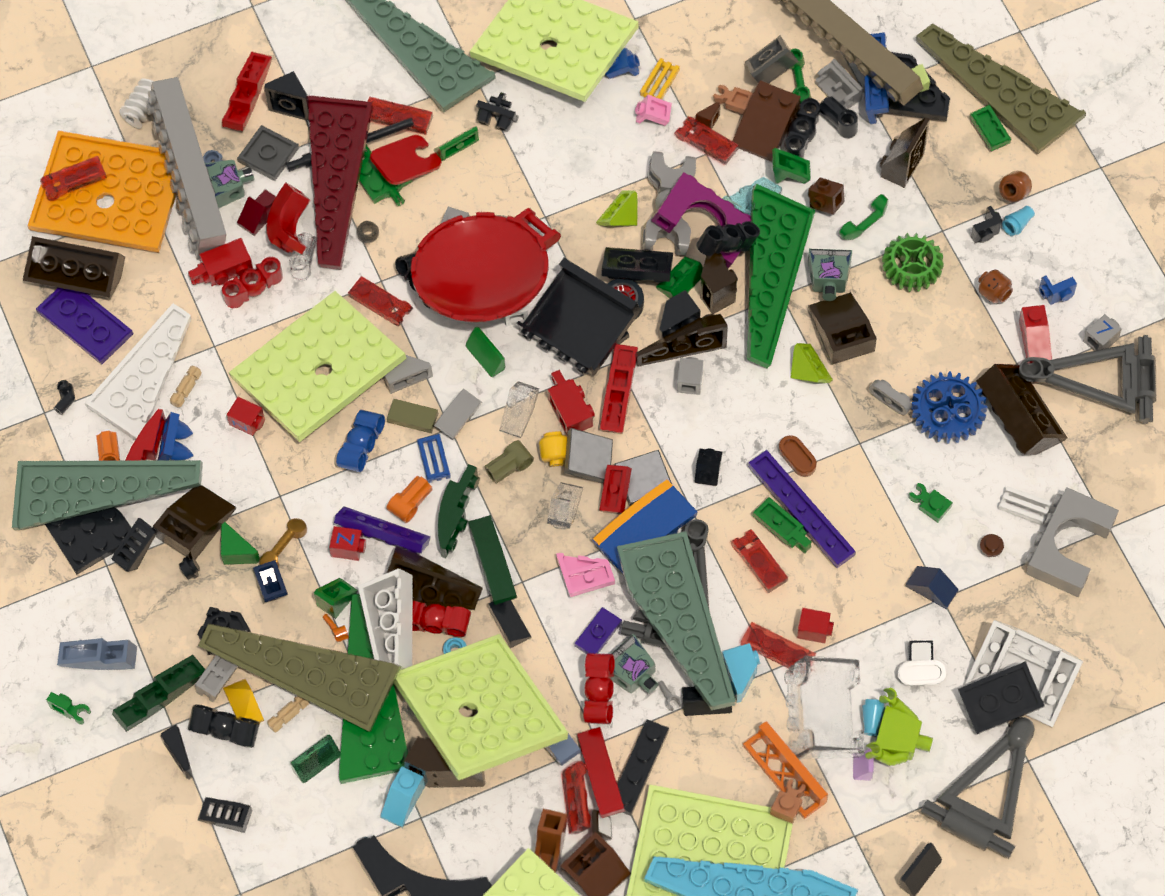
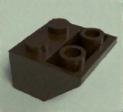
(717, 284)

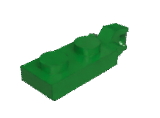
(782, 525)

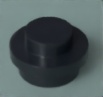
(189, 567)

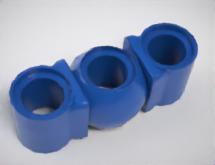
(360, 440)

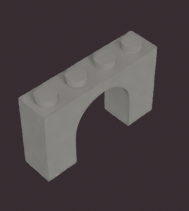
(1071, 511)

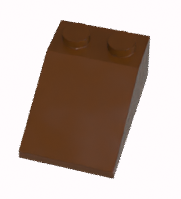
(766, 120)

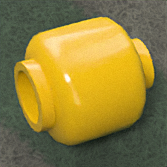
(553, 448)

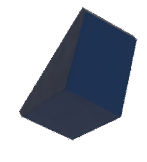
(270, 581)
(933, 585)

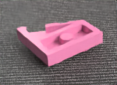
(584, 574)

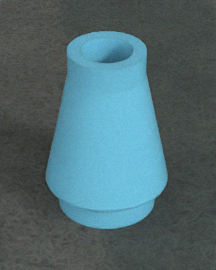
(1016, 222)
(872, 716)

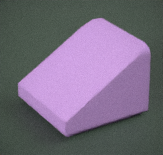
(863, 767)

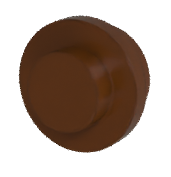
(991, 545)

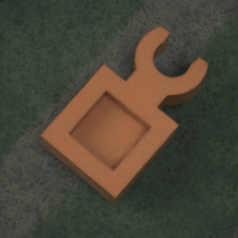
(735, 100)
(789, 803)

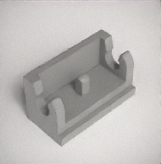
(837, 82)
(215, 677)

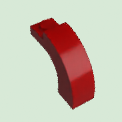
(284, 218)

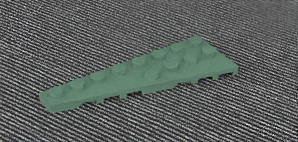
(432, 61)
(73, 488)

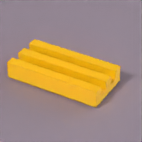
(667, 67)

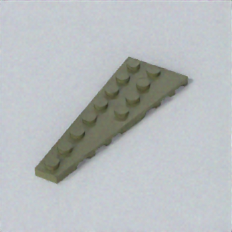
(1019, 103)
(331, 679)

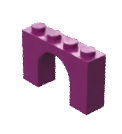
(691, 194)

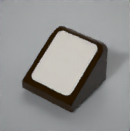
(601, 825)

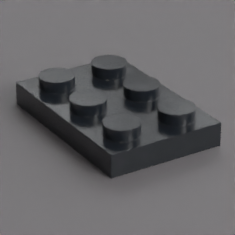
(637, 264)
(1001, 698)

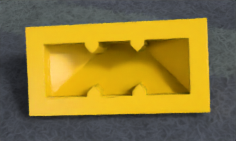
(243, 701)

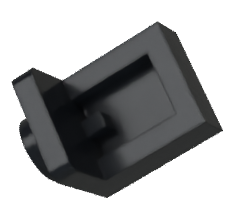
(987, 229)
(708, 466)

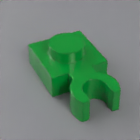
(932, 504)

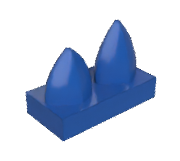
(173, 430)

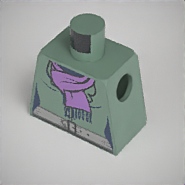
(228, 181)
(829, 271)
(633, 666)

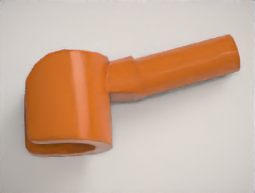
(339, 633)

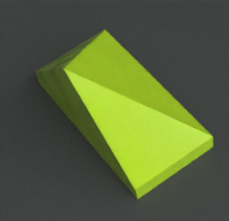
(621, 211)
(807, 365)

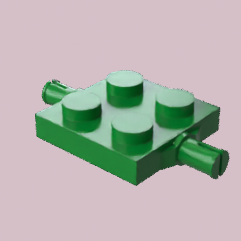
(376, 185)

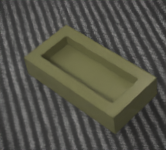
(412, 416)

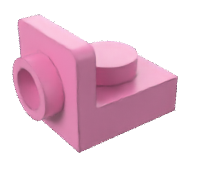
(653, 110)

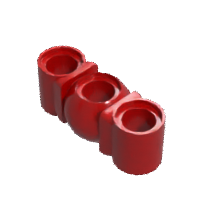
(244, 289)
(440, 619)
(599, 688)

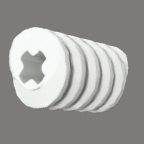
(135, 106)

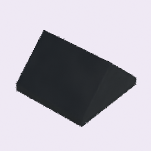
(287, 97)

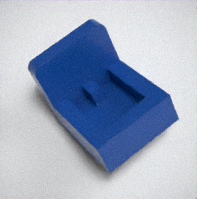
(624, 63)
(1061, 291)

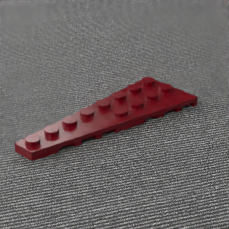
(337, 148)

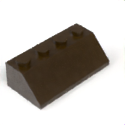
(73, 267)
(1020, 409)

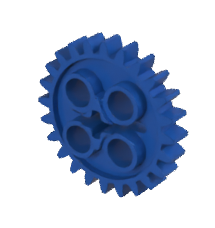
(943, 389)

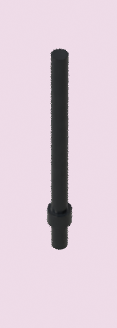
(388, 130)

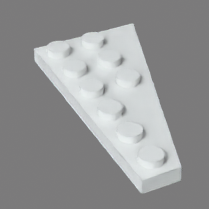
(136, 383)

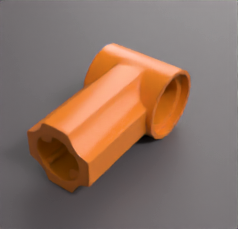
(108, 446)
(406, 504)

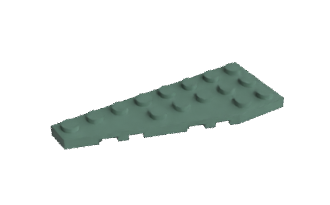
(671, 596)

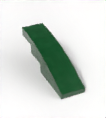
(492, 560)
(159, 693)

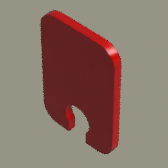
(401, 163)

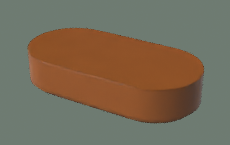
(797, 456)

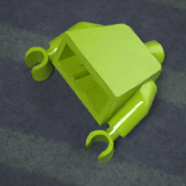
(898, 733)

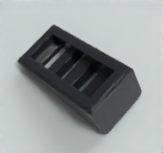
(124, 556)
(174, 743)
(239, 825)

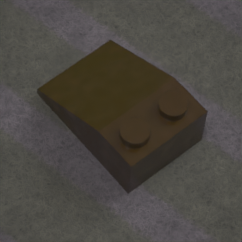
(905, 154)

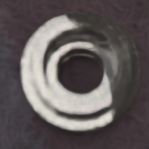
(367, 226)

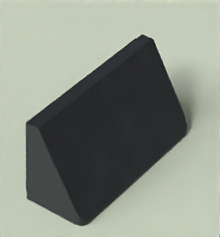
(509, 622)
(695, 705)
(920, 870)

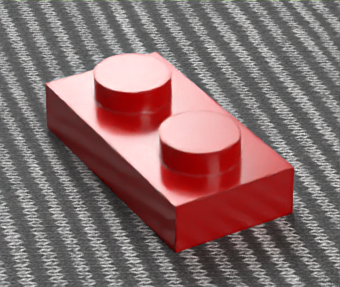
(615, 489)

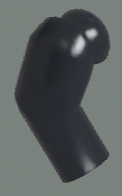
(67, 396)

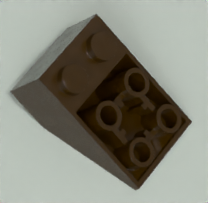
(843, 328)
(193, 521)
(430, 764)

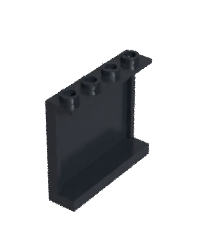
(580, 318)

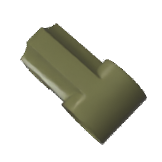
(514, 458)

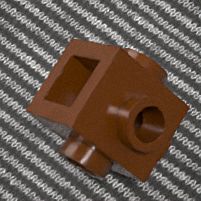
(826, 195)

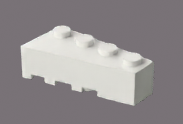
(389, 616)

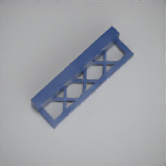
(876, 99)

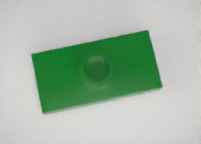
(990, 128)

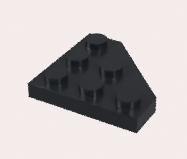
(926, 104)

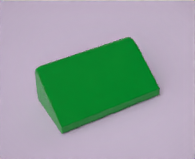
(457, 143)
(683, 277)
(485, 352)

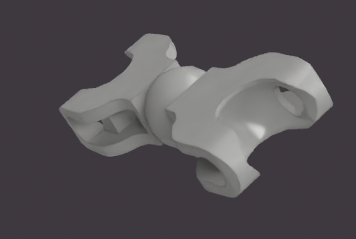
(663, 179)

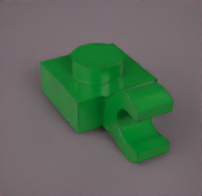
(63, 705)

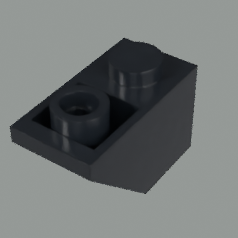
(677, 313)

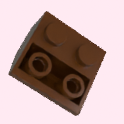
(595, 868)

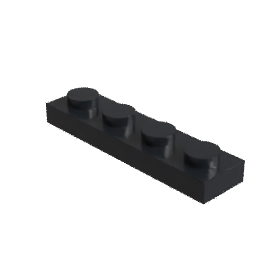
(641, 764)

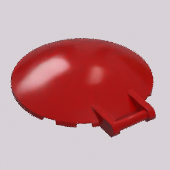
(483, 265)

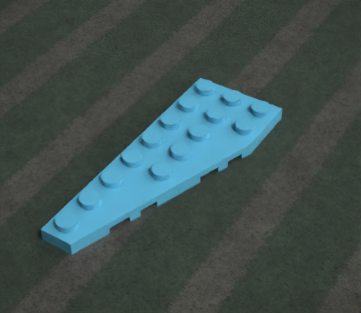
(732, 879)

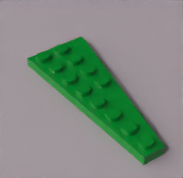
(773, 267)
(384, 747)

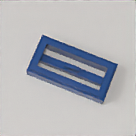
(438, 475)

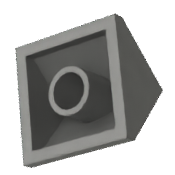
(771, 61)

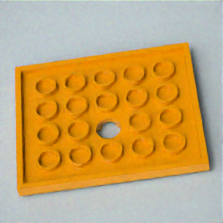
(133, 179)

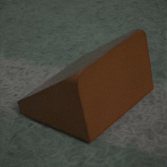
(709, 115)

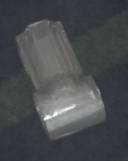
(305, 259)

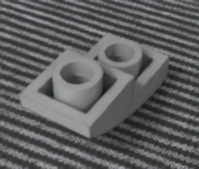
(458, 413)

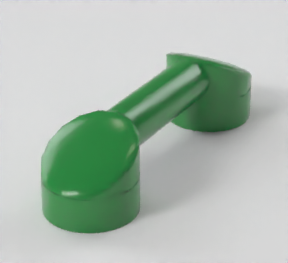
(801, 89)
(851, 231)

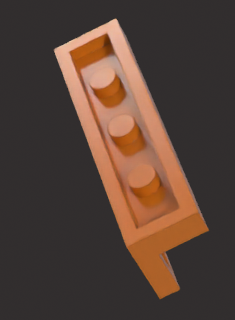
(790, 762)

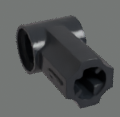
(838, 116)

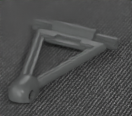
(1137, 376)
(697, 534)
(972, 822)

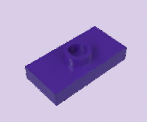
(598, 632)

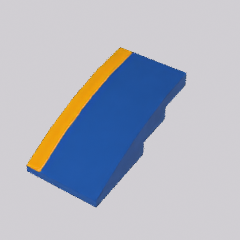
(652, 516)

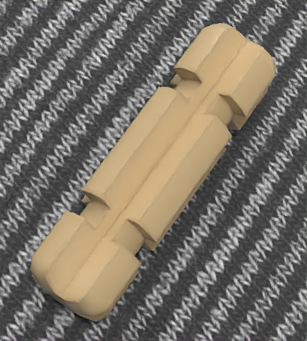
(185, 386)
(287, 713)

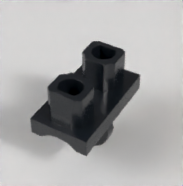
(506, 116)

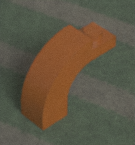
(551, 837)

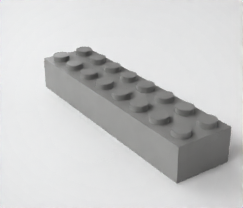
(186, 166)

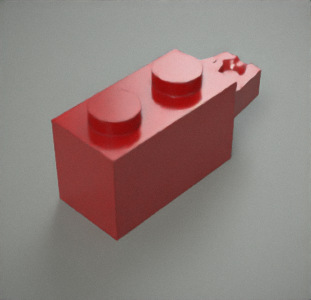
(221, 264)
(569, 403)

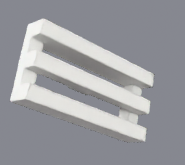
(1043, 509)

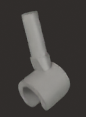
(669, 696)

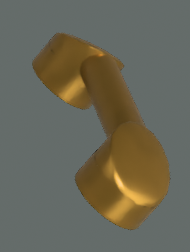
(296, 529)

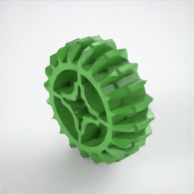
(908, 251)

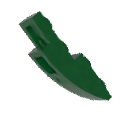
(452, 509)

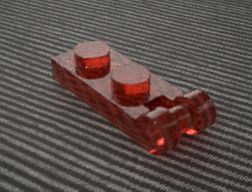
(707, 140)
(73, 178)
(379, 301)
(760, 561)
(576, 798)

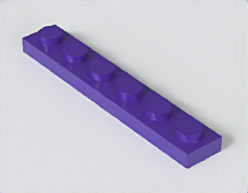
(802, 508)

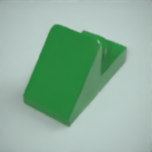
(790, 166)

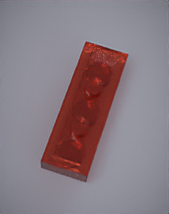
(391, 113)
(774, 646)

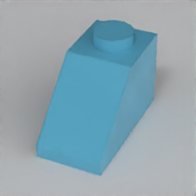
(741, 668)
(402, 796)

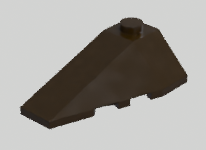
(695, 338)
(433, 582)

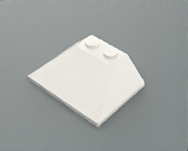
(1049, 665)

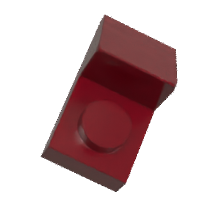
(256, 212)

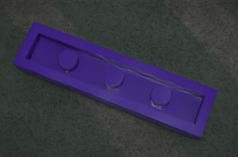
(382, 529)

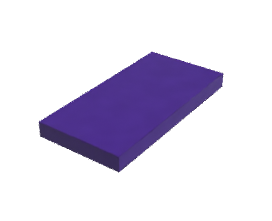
(85, 323)

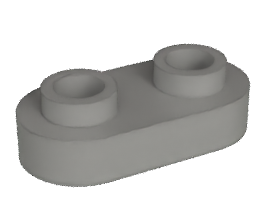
(890, 397)

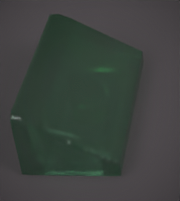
(315, 759)

